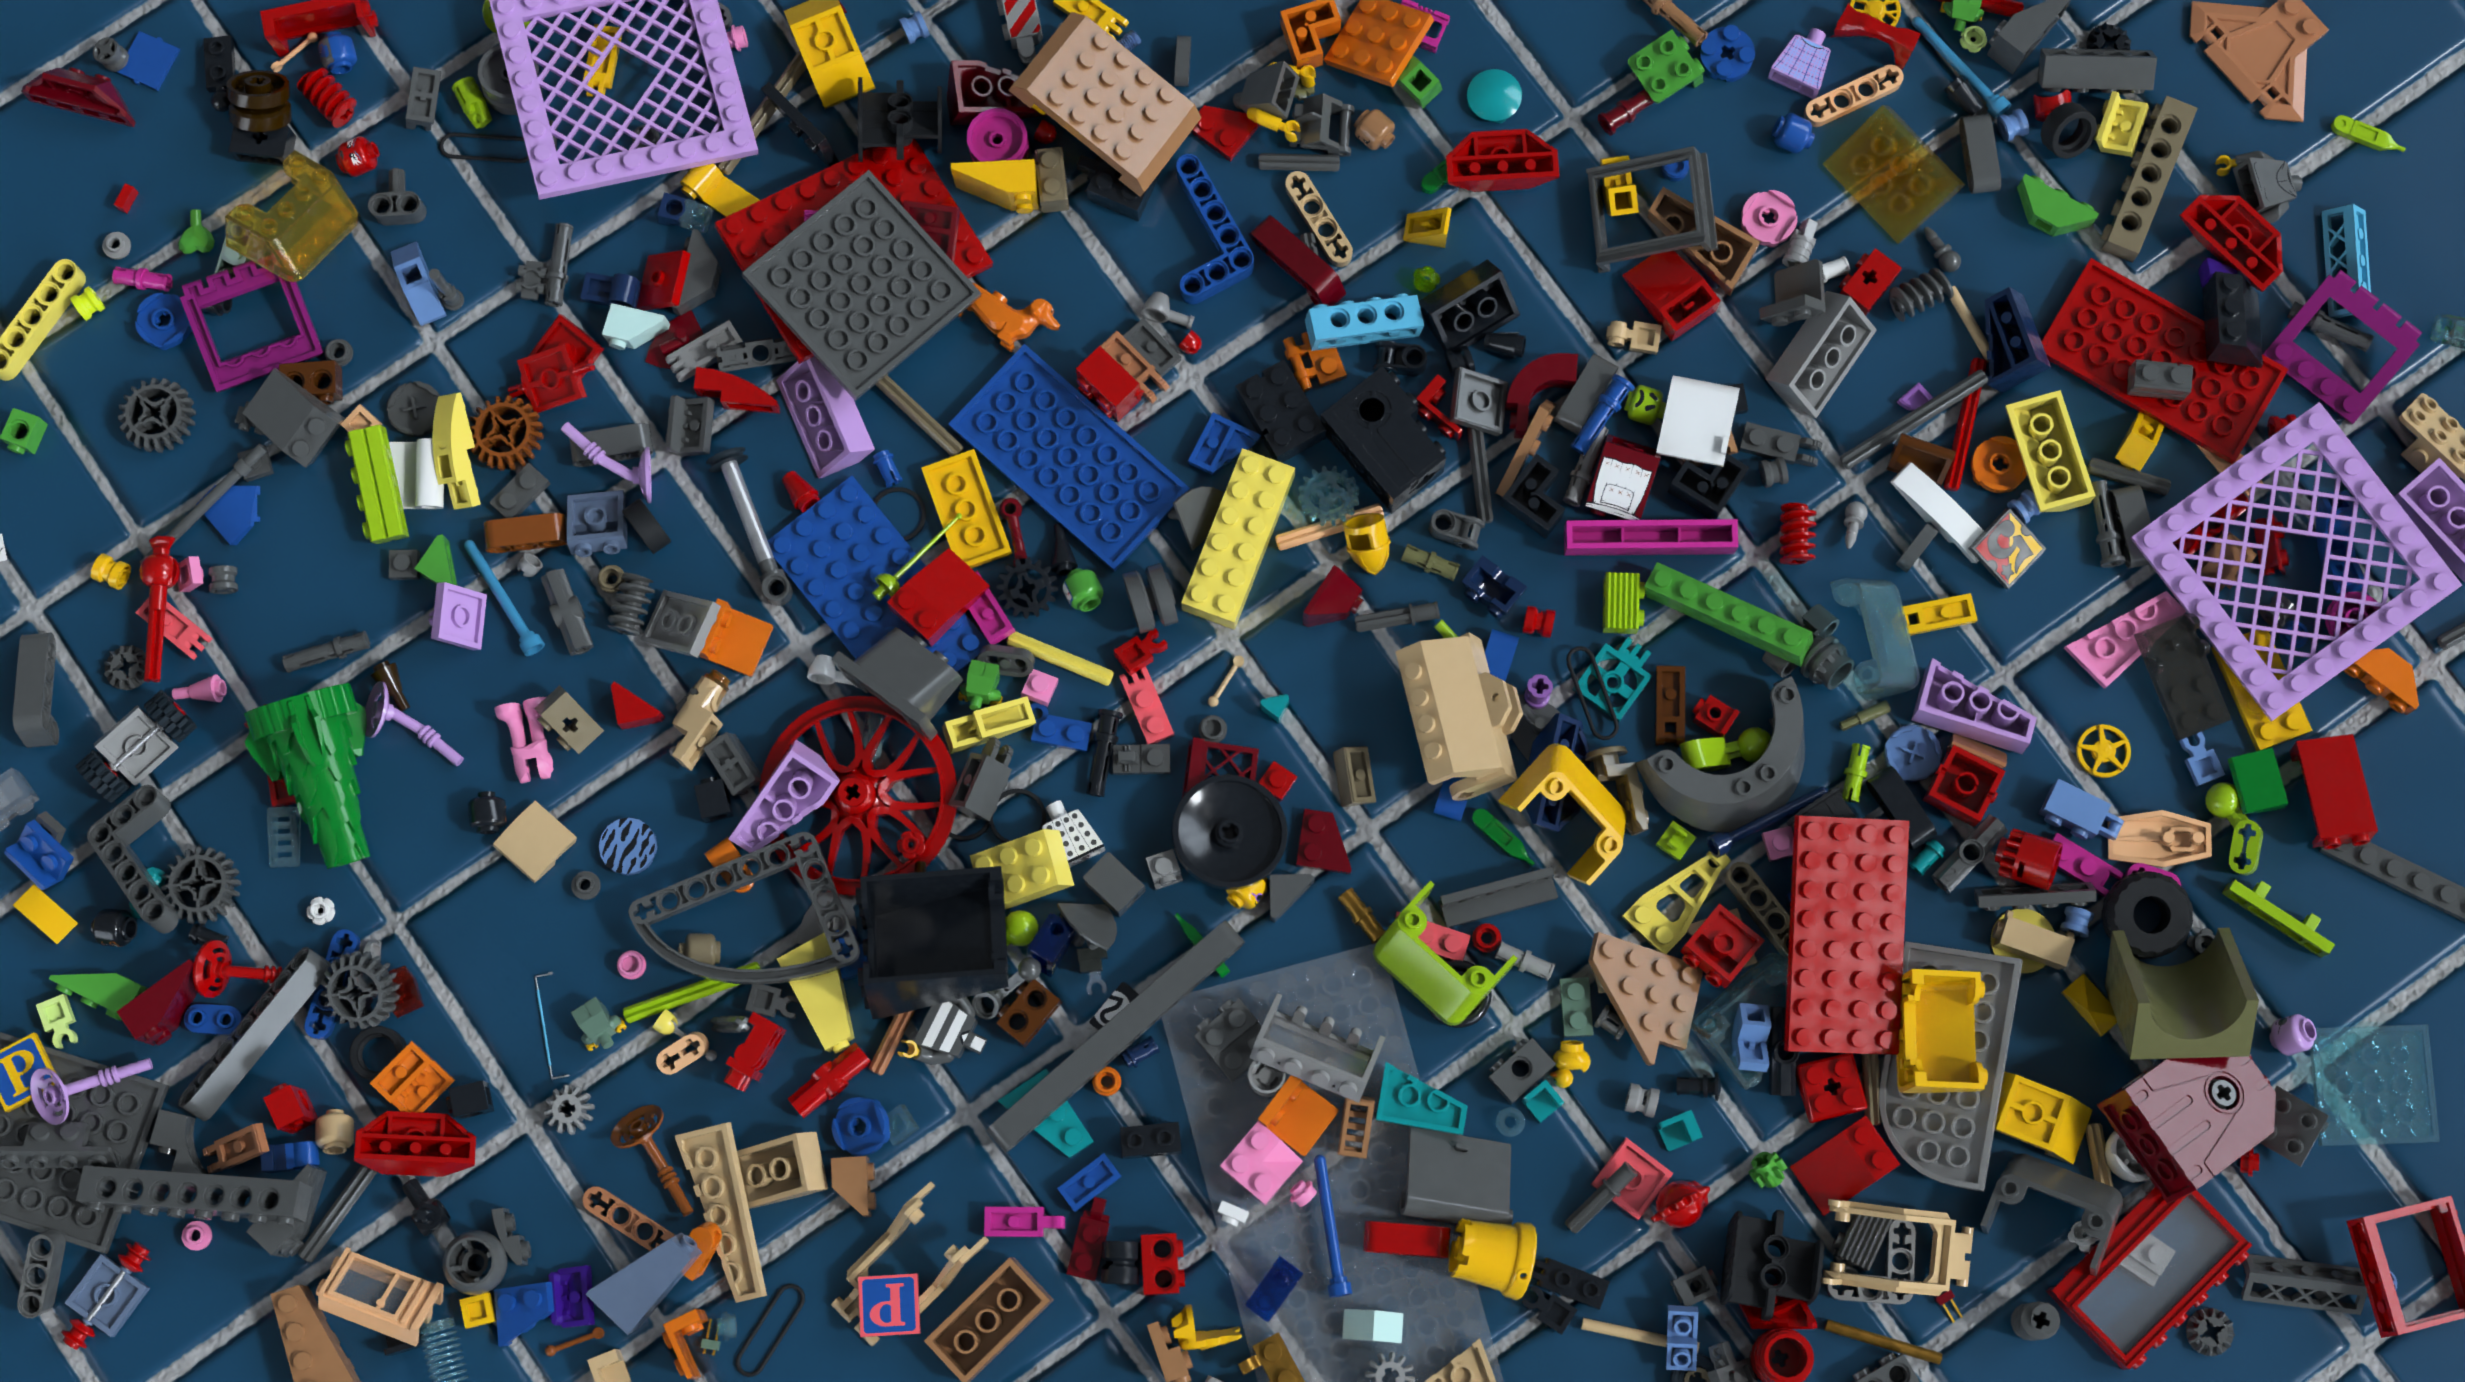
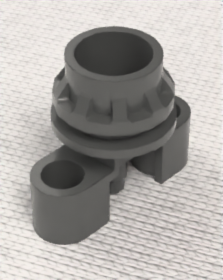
(1827, 658)

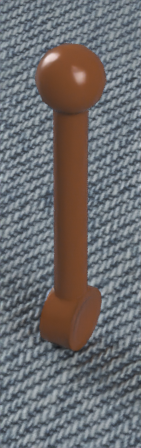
(597, 1333)

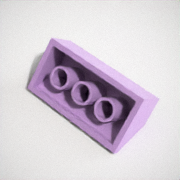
(824, 417)
(2438, 509)

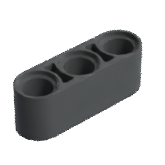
(1980, 153)
(1585, 394)
(618, 442)
(2130, 517)
(51, 1264)

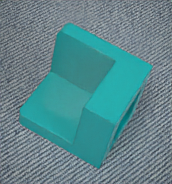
(1542, 1101)
(1679, 1130)

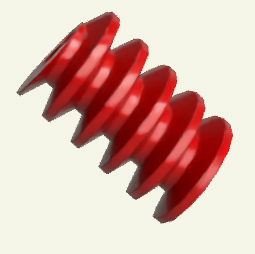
(327, 96)
(1796, 534)

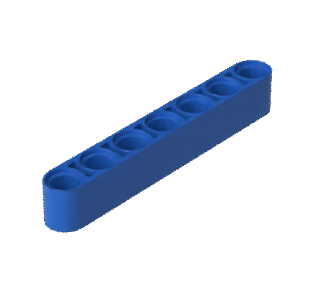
(1499, 659)

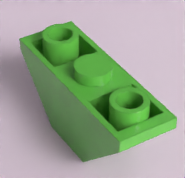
(2052, 208)

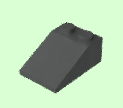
(2023, 33)
(293, 418)
(287, 1240)

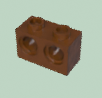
(313, 374)
(1035, 1016)

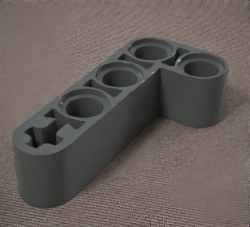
(34, 691)

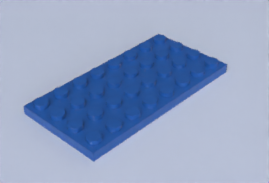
(1069, 457)
(834, 560)

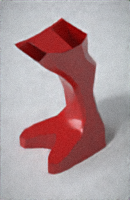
(1861, 24)

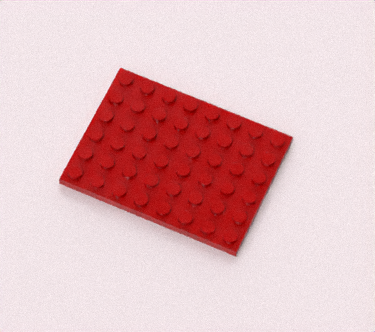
(767, 222)

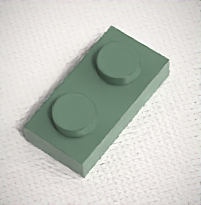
(1576, 1007)

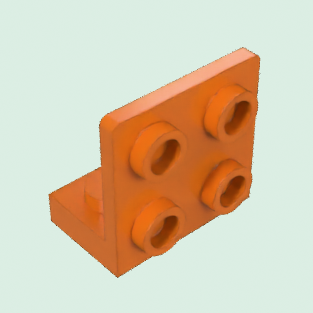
(736, 640)
(1298, 1115)
(674, 1338)

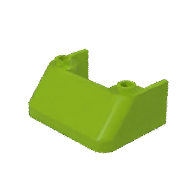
(1426, 973)

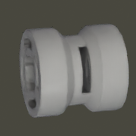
(1635, 1099)

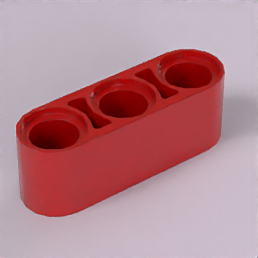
(1406, 1239)

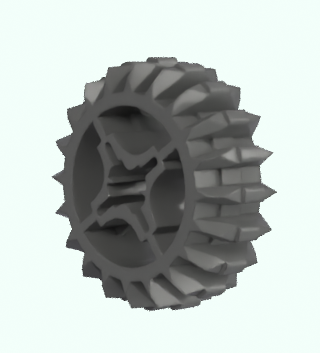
(140, 398)
(197, 863)
(369, 977)

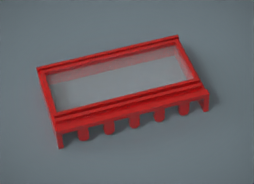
(2151, 1274)

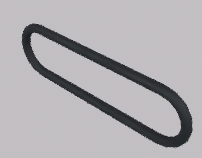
(481, 158)
(1603, 690)
(752, 1374)

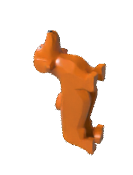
(1012, 323)

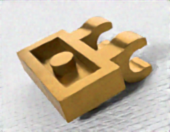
(1274, 1359)

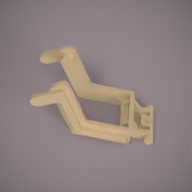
(909, 1213)
(1946, 1254)

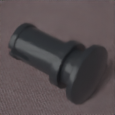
(1699, 1086)

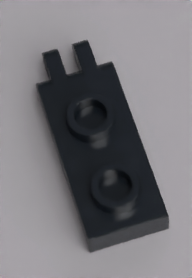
(1571, 1282)

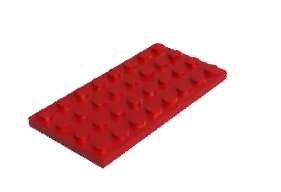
(2116, 321)
(1846, 935)

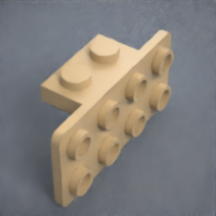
(2437, 436)

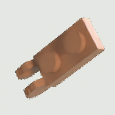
(1134, 364)
(237, 1147)

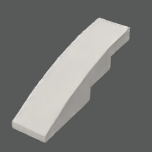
(1938, 508)

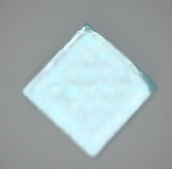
(2375, 1085)

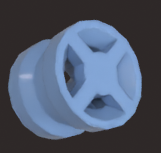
(914, 27)
(2012, 125)
(2024, 506)
(2077, 921)

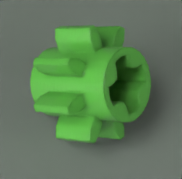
(1767, 1169)

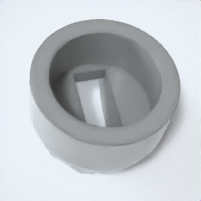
(529, 564)

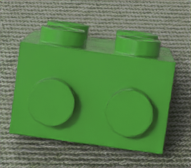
(1666, 67)

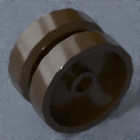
(259, 100)

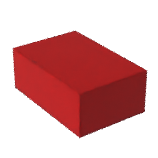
(126, 198)

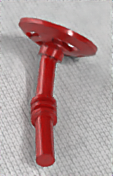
(224, 970)

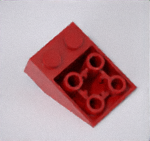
(1672, 292)

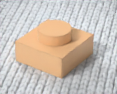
(360, 419)

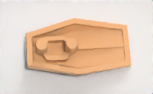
(2161, 839)

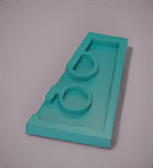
(1415, 1104)
(1061, 1128)

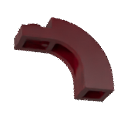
(1546, 372)

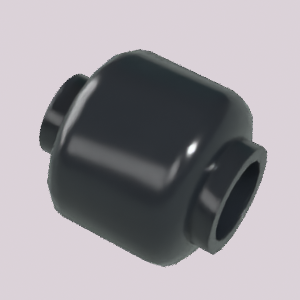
(487, 813)
(114, 927)

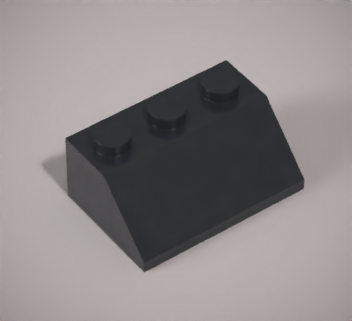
(1469, 307)
(2232, 321)

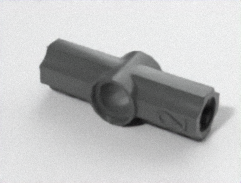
(567, 612)
(1957, 866)

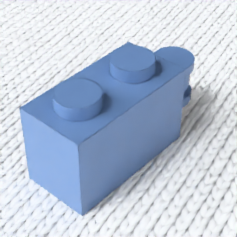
(2079, 812)

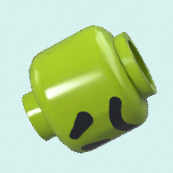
(1645, 405)

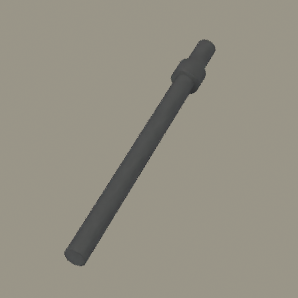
(241, 468)

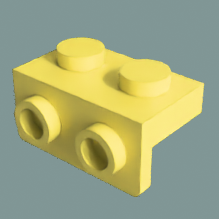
(2121, 125)

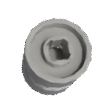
(1265, 1079)

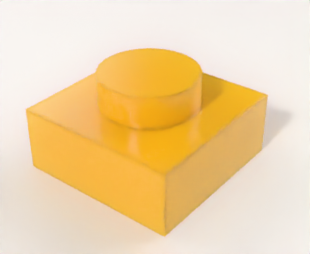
(477, 1310)

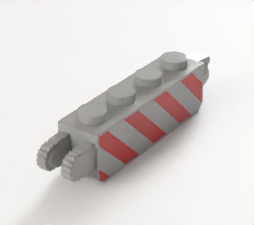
(1022, 26)

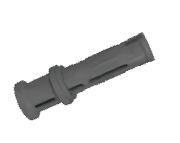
(2111, 537)

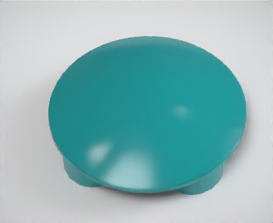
(1494, 95)

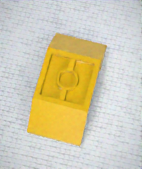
(829, 50)
(2041, 1117)

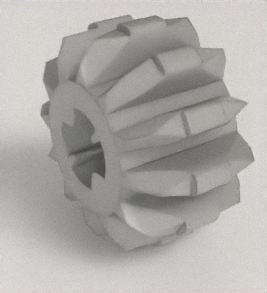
(575, 1099)
(1391, 1364)

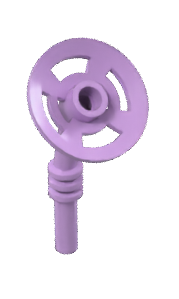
(639, 475)
(381, 710)
(60, 1092)

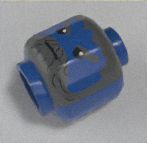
(337, 53)

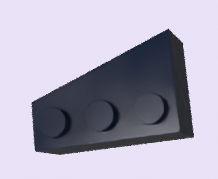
(2013, 341)

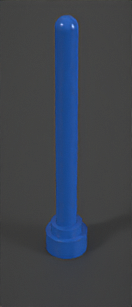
(1339, 1284)

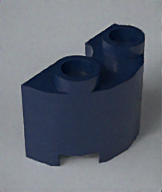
(1492, 587)

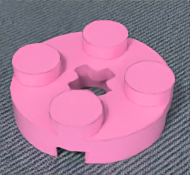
(1784, 215)

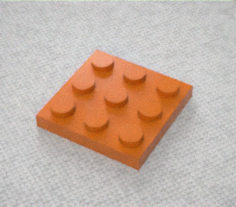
(1379, 40)

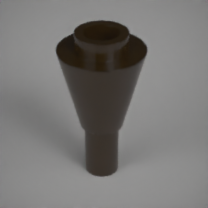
(389, 674)

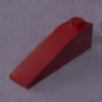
(977, 88)

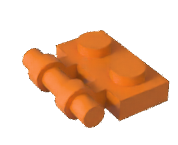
(1325, 363)

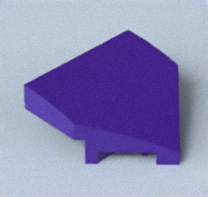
(571, 1304)

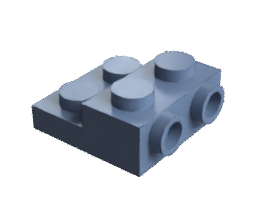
(596, 523)

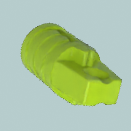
(472, 102)

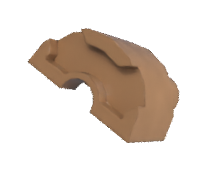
(2229, 572)

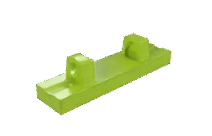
(2255, 902)

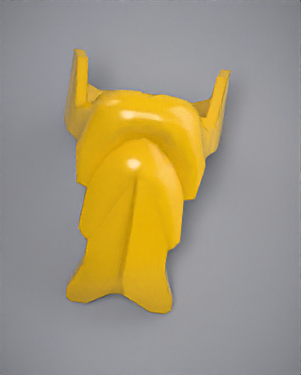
(1190, 1339)

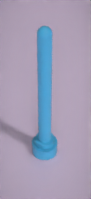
(1995, 103)
(529, 641)

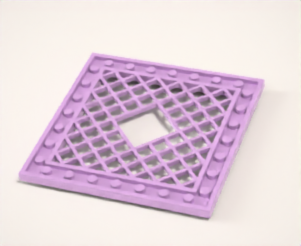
(627, 165)
(2368, 491)

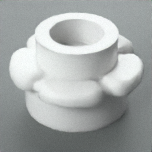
(327, 914)

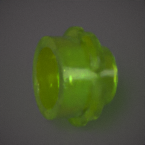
(1426, 285)

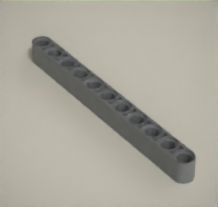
(1115, 1036)

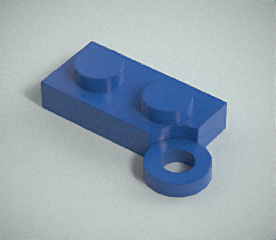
(1061, 731)

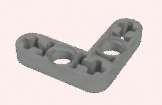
(1887, 1297)

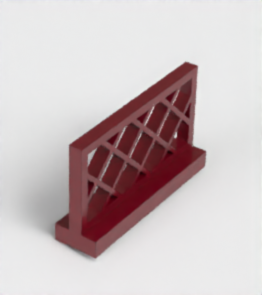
(1198, 761)

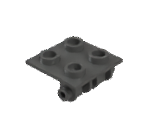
(2295, 1127)

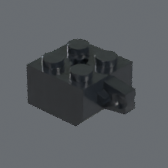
(1108, 192)

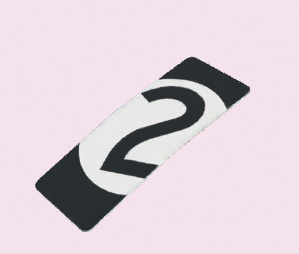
(1115, 1003)

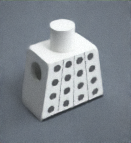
(1076, 833)

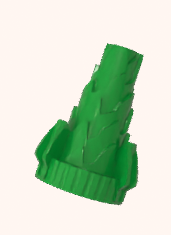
(313, 747)

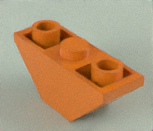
(2387, 676)

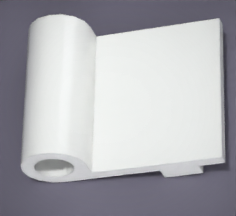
(1698, 421)
(417, 474)

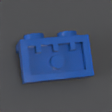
(40, 856)

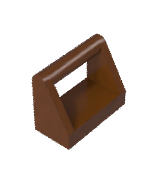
(1928, 457)

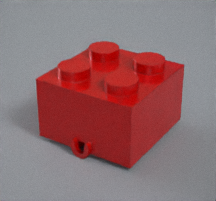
(1108, 384)
(1964, 785)

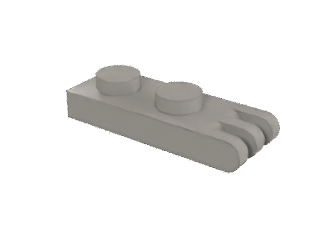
(702, 351)

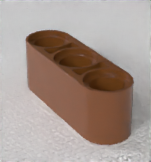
(525, 533)

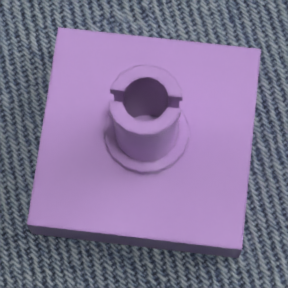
(458, 616)

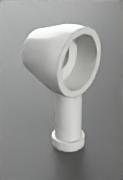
(824, 671)

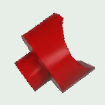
(2045, 105)

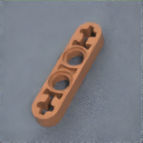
(635, 1219)

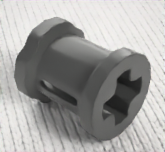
(1602, 1022)

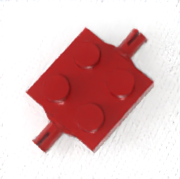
(551, 378)

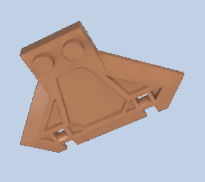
(2261, 50)

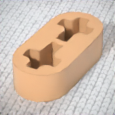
(679, 1047)

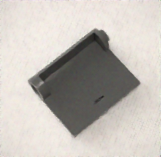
(1454, 1183)

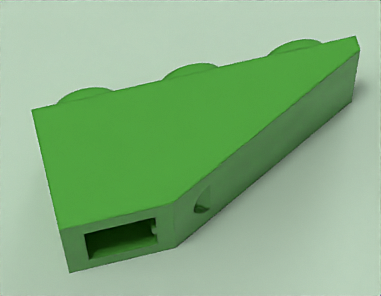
(1419, 82)
(105, 989)

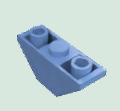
(417, 284)

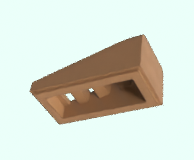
(1345, 1124)

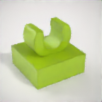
(1675, 841)

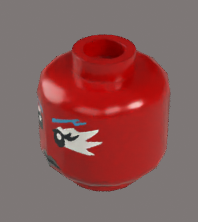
(357, 156)

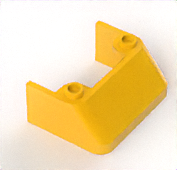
(1559, 773)

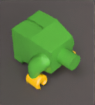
(1963, 12)
(981, 685)

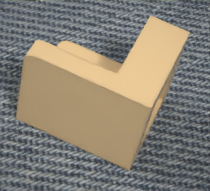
(609, 1367)

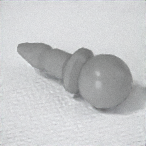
(1855, 515)

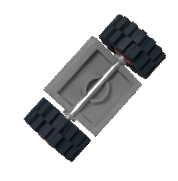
(135, 746)

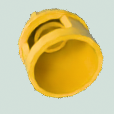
(1367, 541)

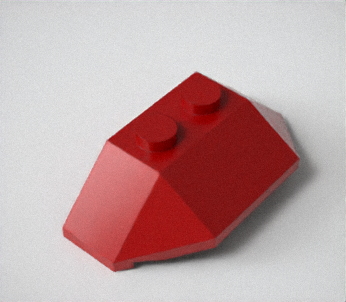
(1502, 161)
(2237, 237)
(415, 1144)

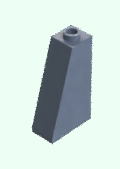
(642, 1285)

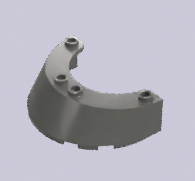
(1739, 798)

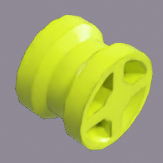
(87, 303)

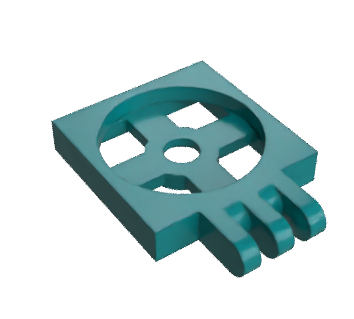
(1628, 660)

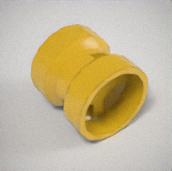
(112, 572)

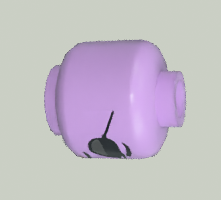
(2293, 1034)

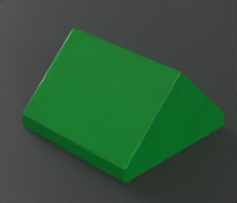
(2258, 781)

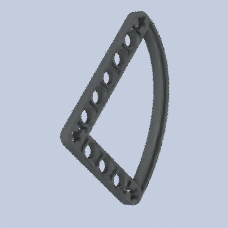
(739, 880)

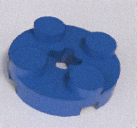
(1730, 39)
(149, 318)
(876, 1128)

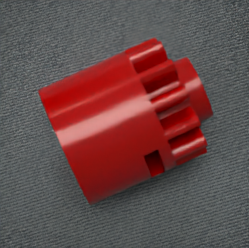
(2029, 858)

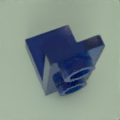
(1274, 1289)

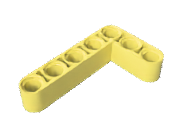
(49, 314)

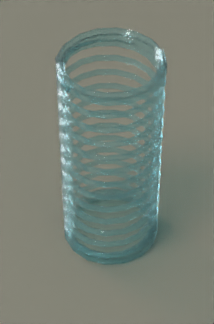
(433, 1327)

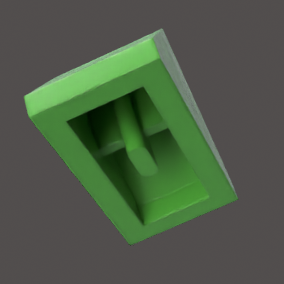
(437, 562)

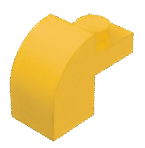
(1619, 191)

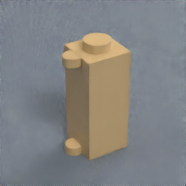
(2033, 941)

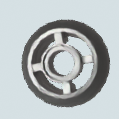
(494, 1262)

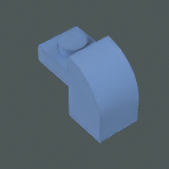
(1750, 1036)

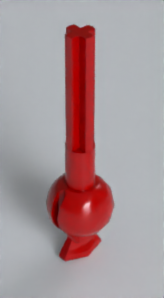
(158, 573)

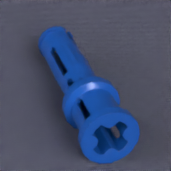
(1608, 404)

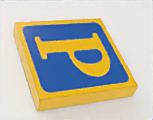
(17, 1067)

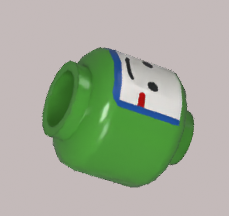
(1083, 589)

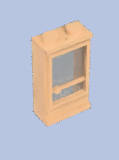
(378, 1296)

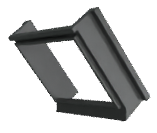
(1702, 199)

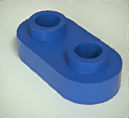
(212, 1019)

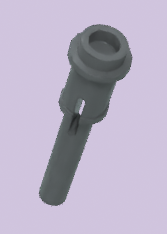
(451, 297)

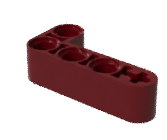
(1298, 261)

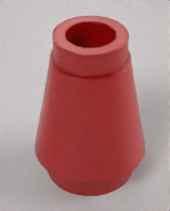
(800, 491)

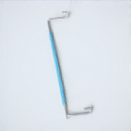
(543, 1026)

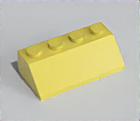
(2050, 453)

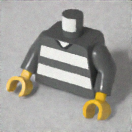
(946, 1034)

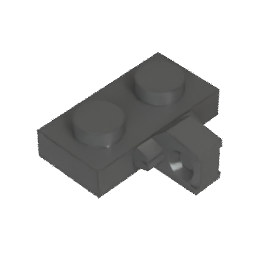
(1727, 1367)

